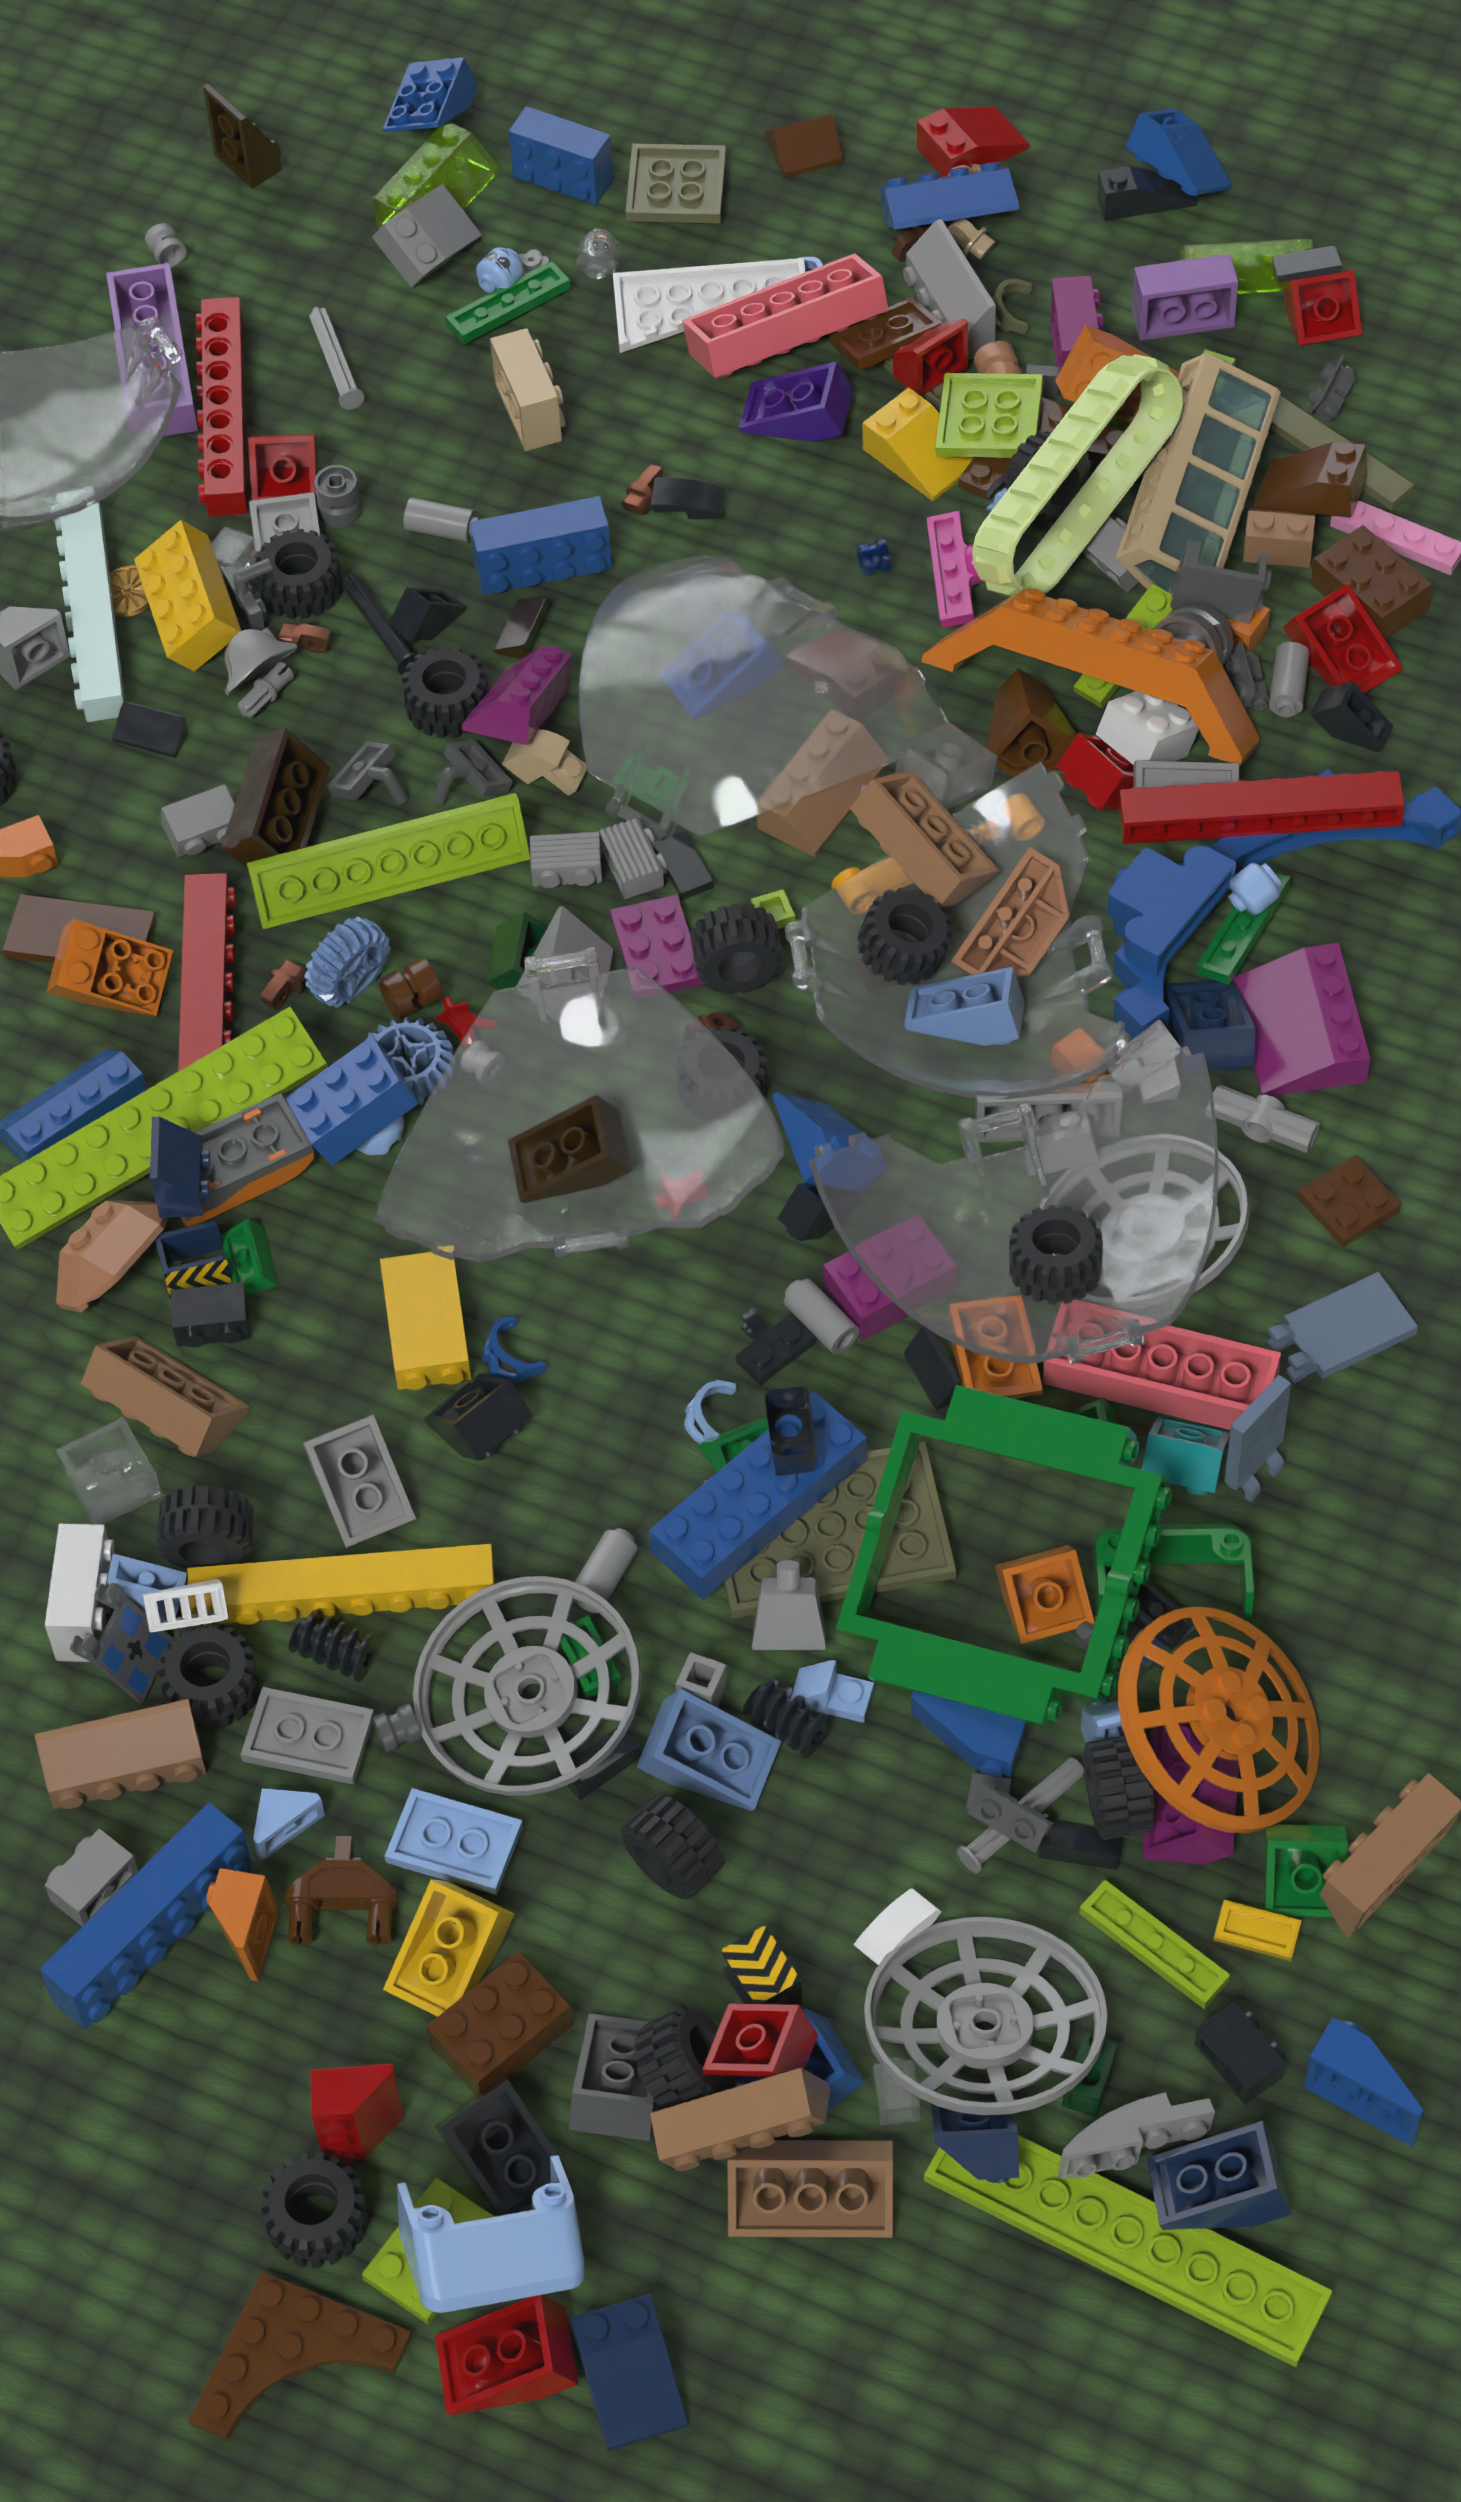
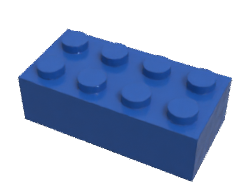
(540, 545)

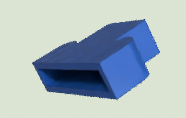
(1166, 902)

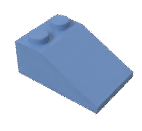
(969, 1008)
(708, 1751)

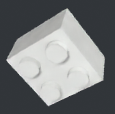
(1147, 728)

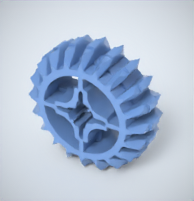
(347, 961)
(423, 1049)

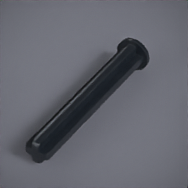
(378, 621)

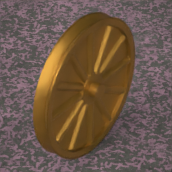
(127, 592)

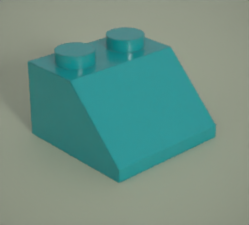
(1186, 1454)

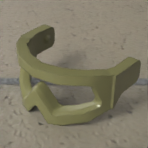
(1008, 322)

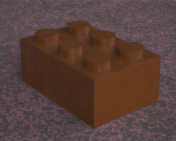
(1378, 576)
(500, 2024)

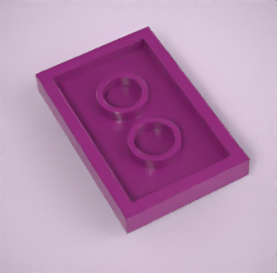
(657, 942)

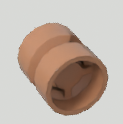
(997, 358)

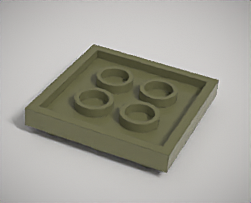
(676, 183)

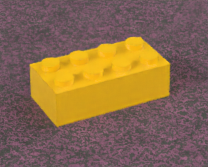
(187, 595)

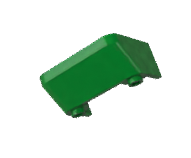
(1184, 1545)

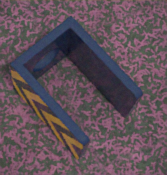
(190, 1243)

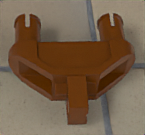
(341, 1884)

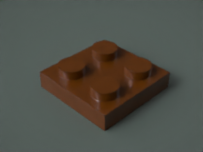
(1349, 1201)

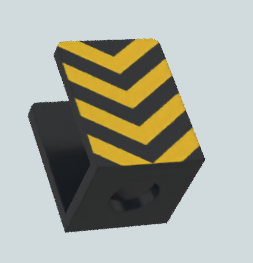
(761, 1971)

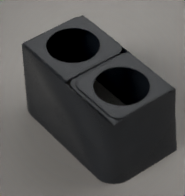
(791, 1402)

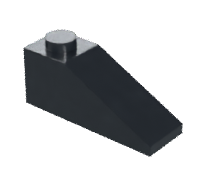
(1137, 192)

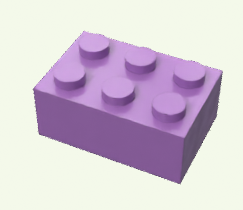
(1184, 297)

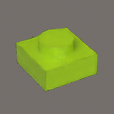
(777, 905)

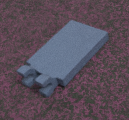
(1342, 1328)
(1256, 1437)

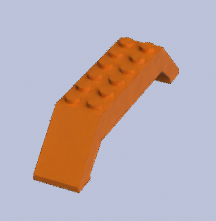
(1114, 653)

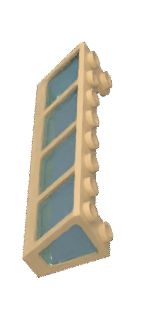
(1200, 472)

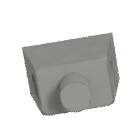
(789, 1612)

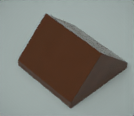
(805, 145)

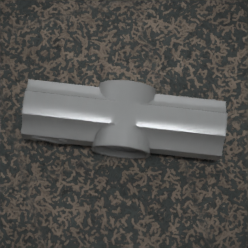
(1264, 1119)

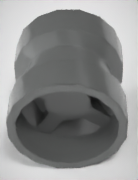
(397, 1728)

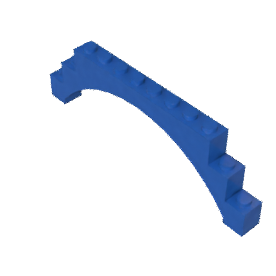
(1426, 820)

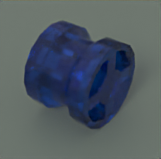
(873, 557)

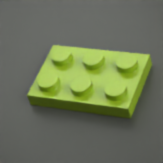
(390, 2268)

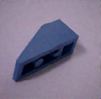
(978, 1736)

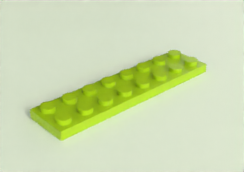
(388, 861)

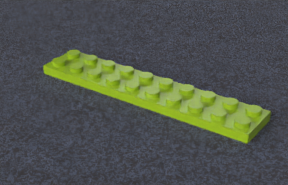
(118, 1144)
(1124, 2238)

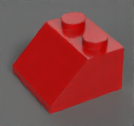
(1323, 307)
(929, 357)
(283, 464)
(1096, 770)
(761, 2041)

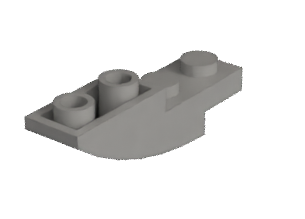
(1119, 2135)

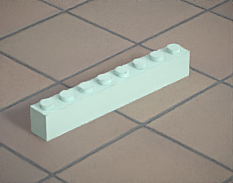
(91, 614)

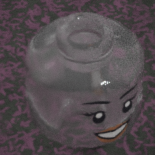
(598, 254)

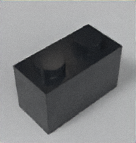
(210, 1315)
(1240, 2052)

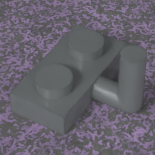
(241, 592)
(475, 766)
(363, 768)

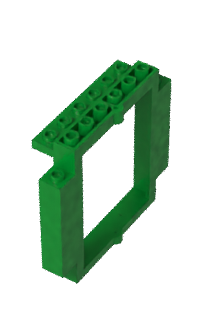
(977, 1675)

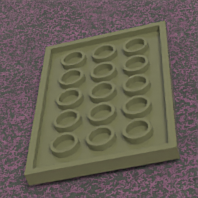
(832, 1532)

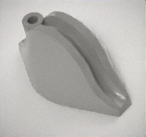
(252, 654)

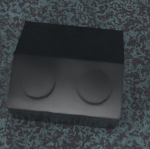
(480, 1416)

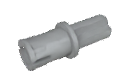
(265, 690)

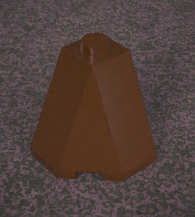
(1027, 726)

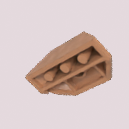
(1018, 921)
(105, 1250)

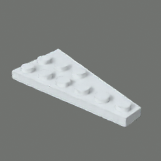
(656, 301)

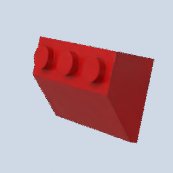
(354, 2109)

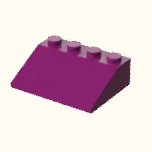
(1304, 1022)

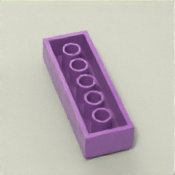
(146, 294)

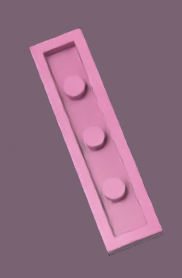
(1404, 537)

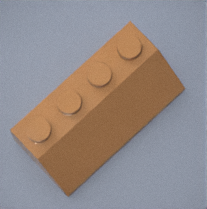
(816, 817)
(923, 838)
(163, 1395)
(120, 1754)
(1389, 1853)
(740, 2118)
(812, 2189)

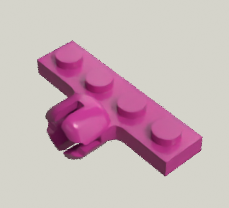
(952, 569)

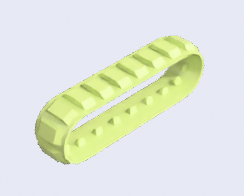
(1079, 522)

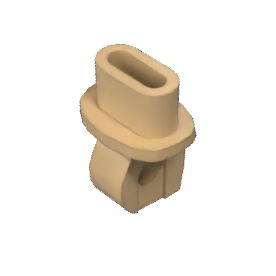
(970, 238)

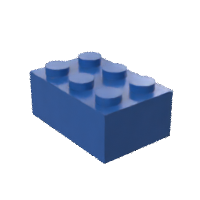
(561, 155)
(351, 1100)

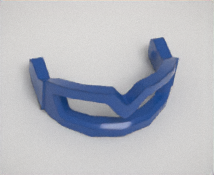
(523, 1369)

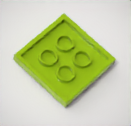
(987, 414)

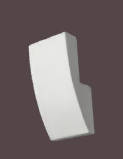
(897, 1925)

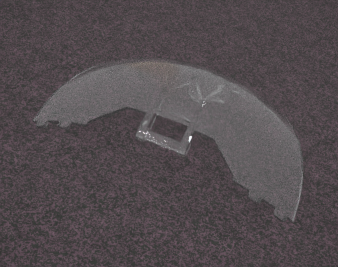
(81, 420)
(735, 696)
(1058, 1035)
(685, 1105)
(939, 1234)

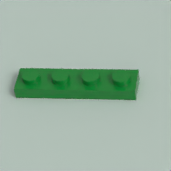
(507, 303)
(1237, 939)

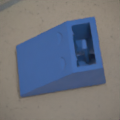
(431, 94)
(1178, 151)

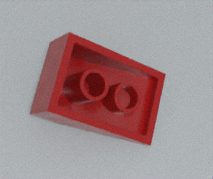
(967, 138)
(1343, 641)
(507, 2357)

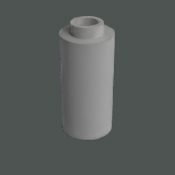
(439, 519)
(1289, 679)
(821, 1315)
(607, 1564)

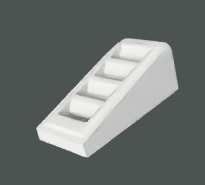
(203, 1616)

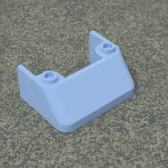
(496, 2255)

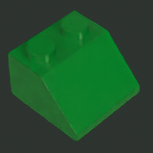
(1295, 1866)

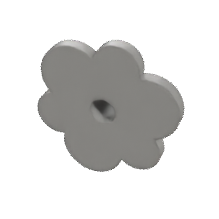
(532, 260)

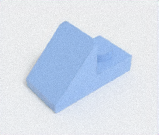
(833, 1692)

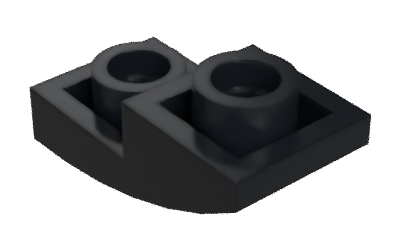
(694, 497)

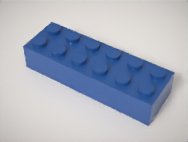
(751, 1506)
(144, 1918)

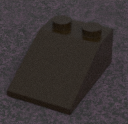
(240, 142)
(570, 1151)

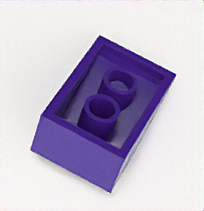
(799, 404)

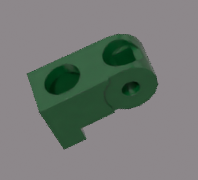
(1088, 2093)

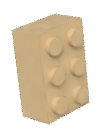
(527, 389)

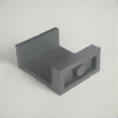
(1227, 590)

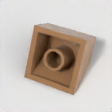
(1280, 535)

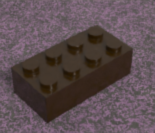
(275, 798)

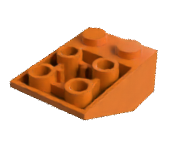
(1088, 356)
(109, 969)

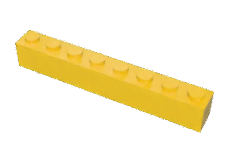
(348, 1583)

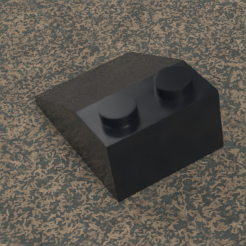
(500, 2148)

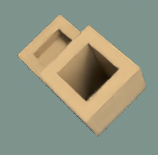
(546, 757)

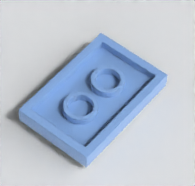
(454, 1841)

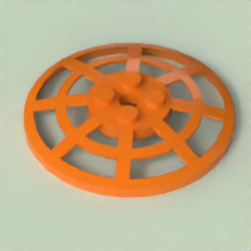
(1211, 1725)

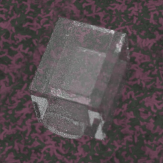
(234, 549)
(893, 2101)

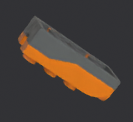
(252, 1155)

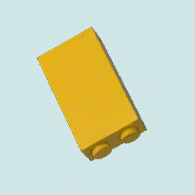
(425, 1320)

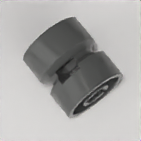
(337, 496)

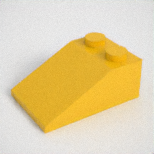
(904, 441)
(447, 1947)

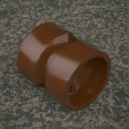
(408, 989)

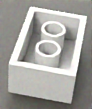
(78, 1567)

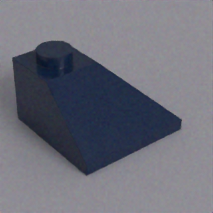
(979, 2142)

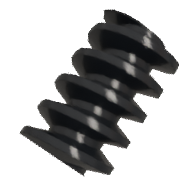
(332, 1646)
(786, 1717)

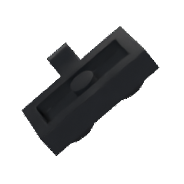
(772, 1347)

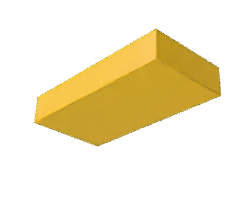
(1257, 1930)

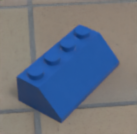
(948, 197)
(72, 1104)

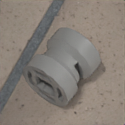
(165, 245)

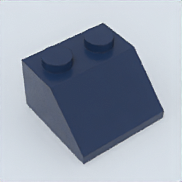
(178, 1170)

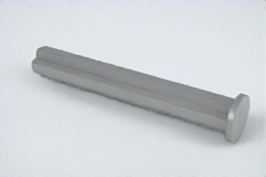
(350, 395)
(1038, 1799)

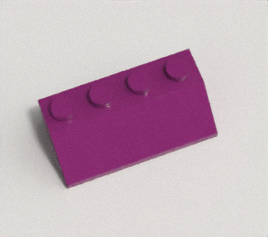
(523, 696)
(1174, 1834)

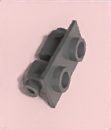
(1323, 397)
(1242, 670)
(1010, 1818)

